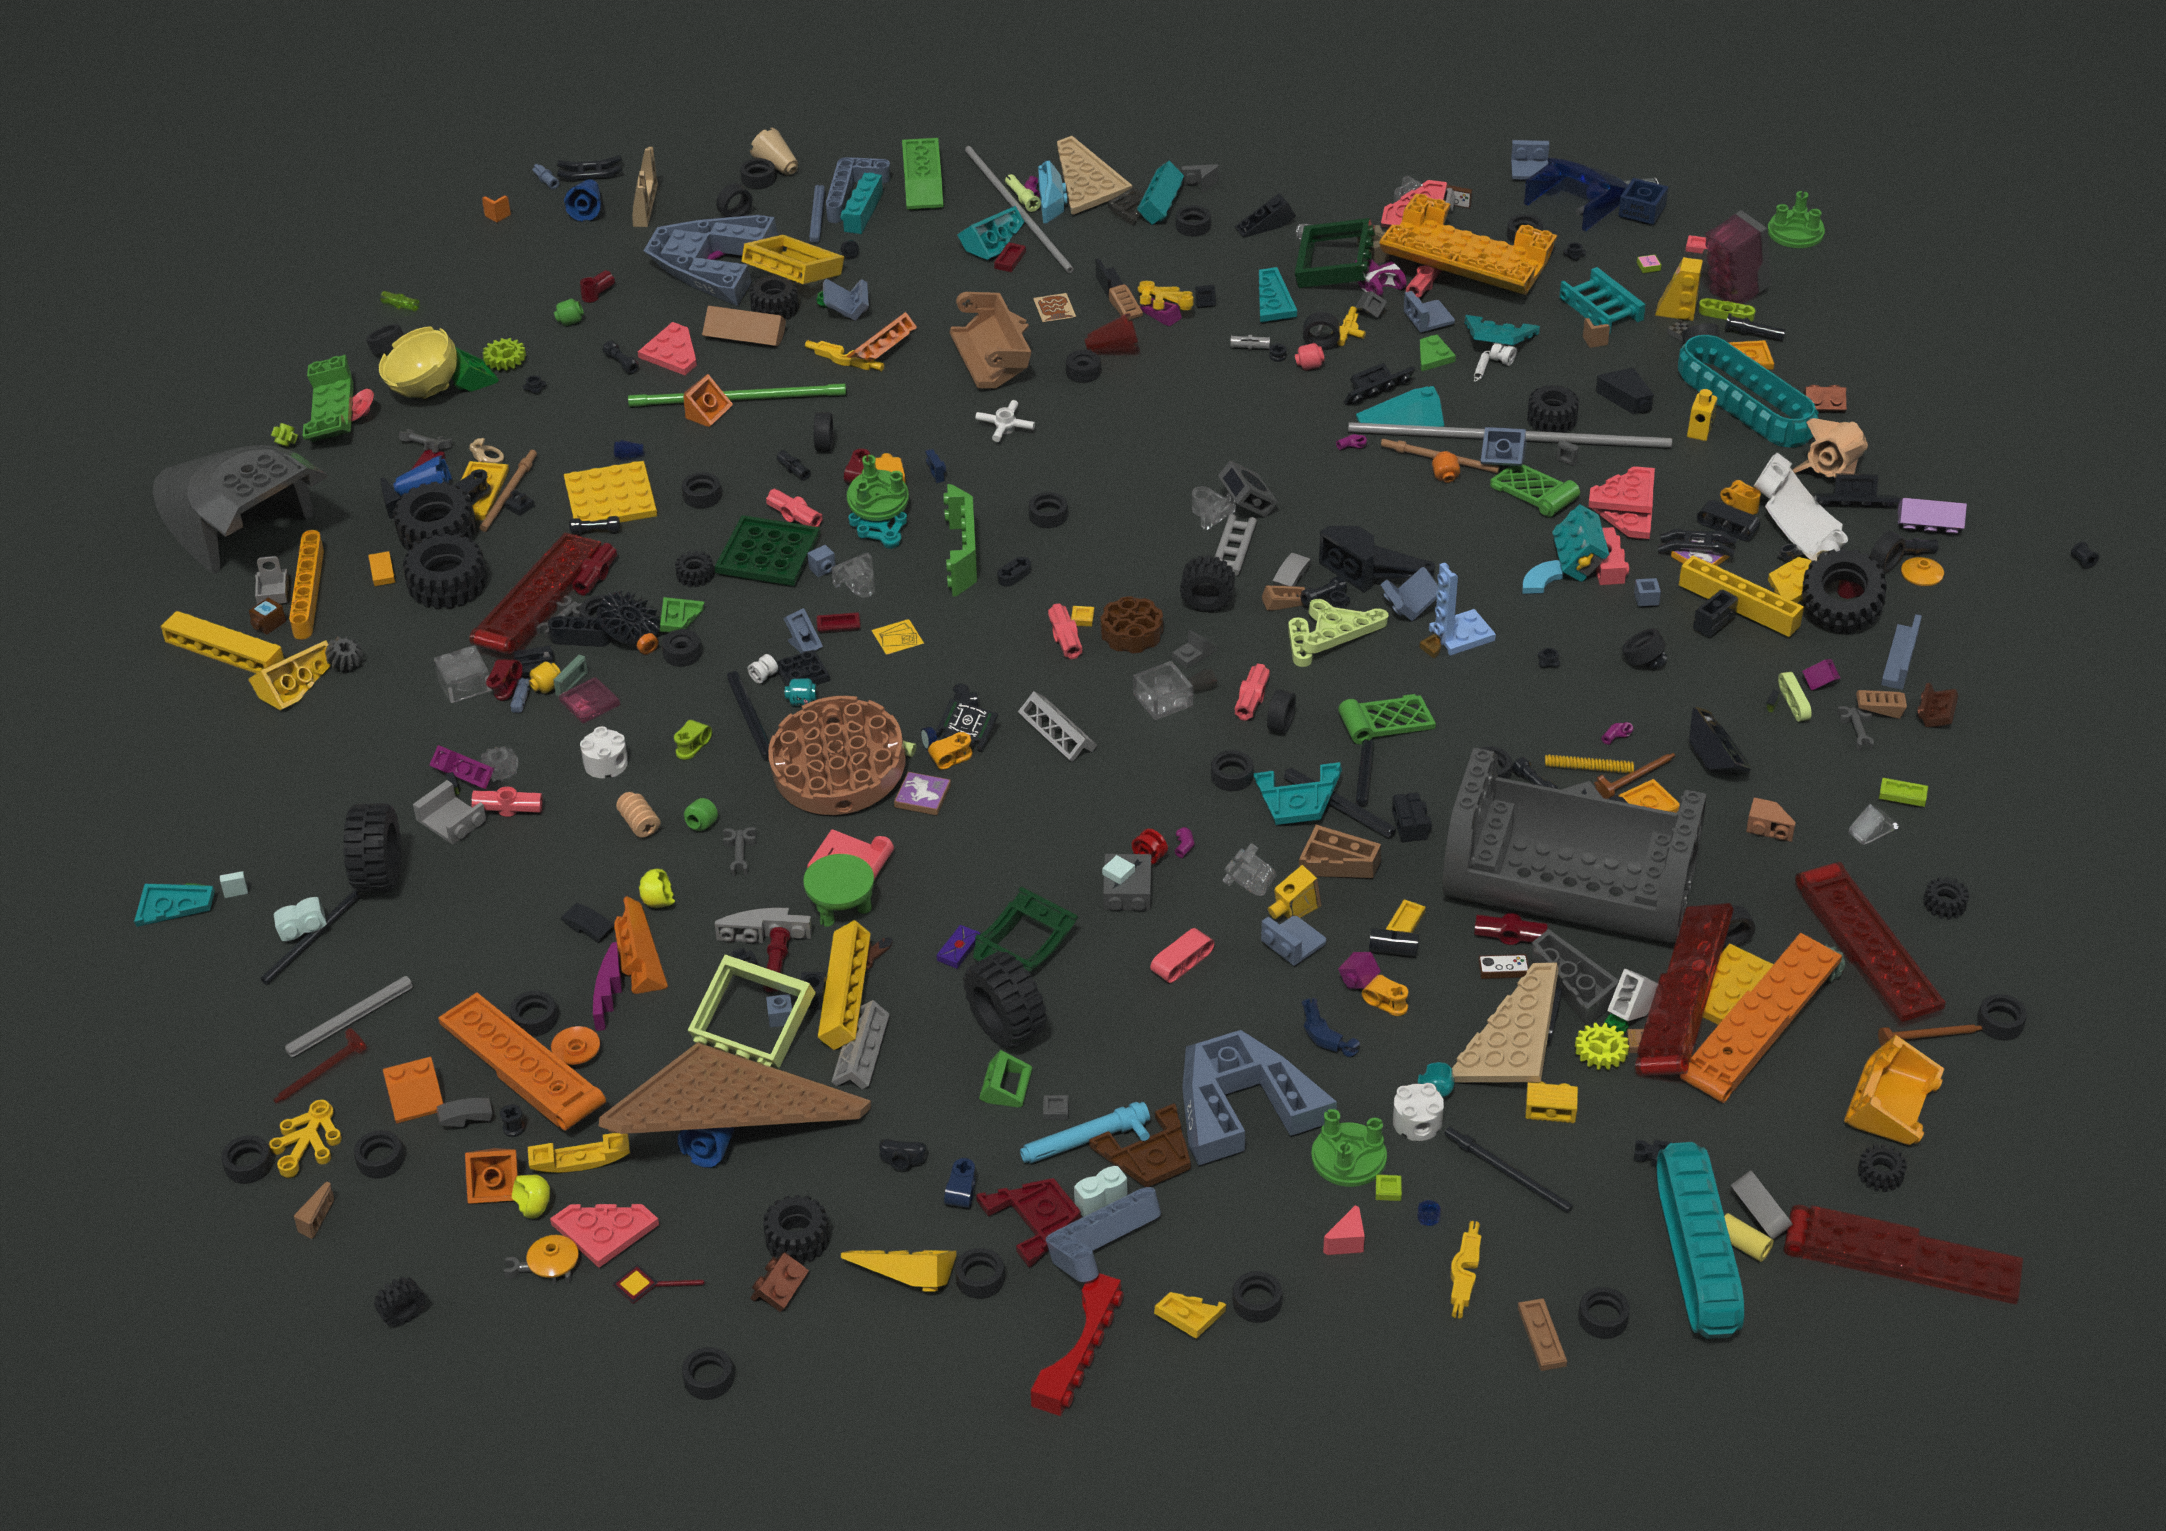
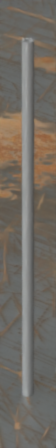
(1027, 219)

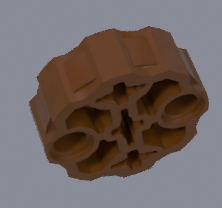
(1131, 624)

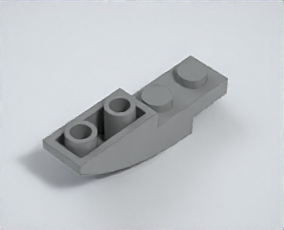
(756, 924)

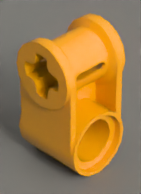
(1742, 497)
(950, 751)
(1385, 993)

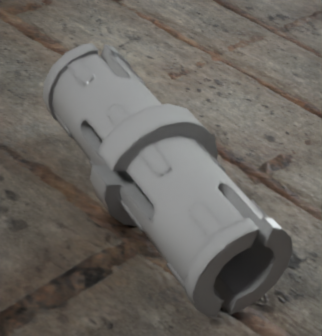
(1250, 342)

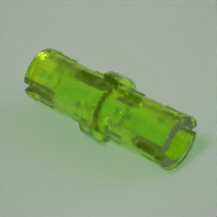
(400, 300)

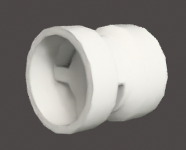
(1503, 353)
(763, 668)

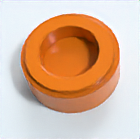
(647, 643)

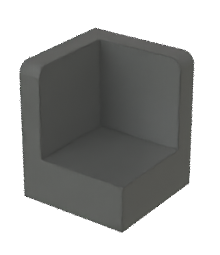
(1371, 304)

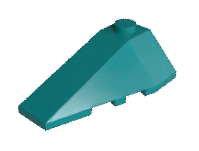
(991, 234)
(1414, 408)

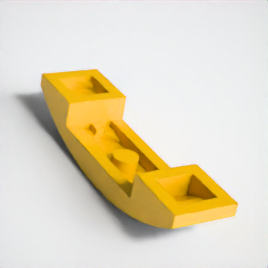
(578, 1157)

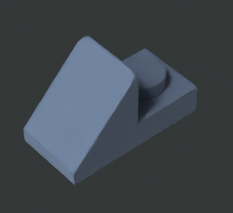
(802, 631)

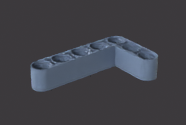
(846, 173)
(1074, 1244)

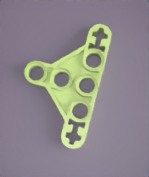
(1342, 620)

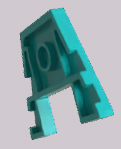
(1499, 334)
(1298, 801)

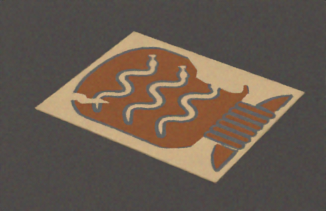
(1054, 307)

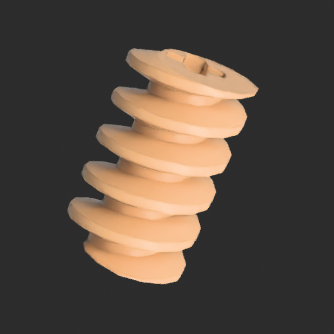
(638, 814)

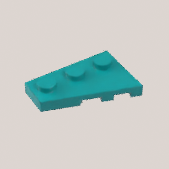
(172, 901)

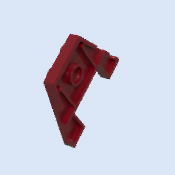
(1041, 1206)

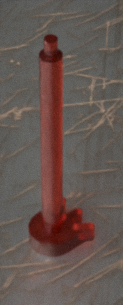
(355, 1044)

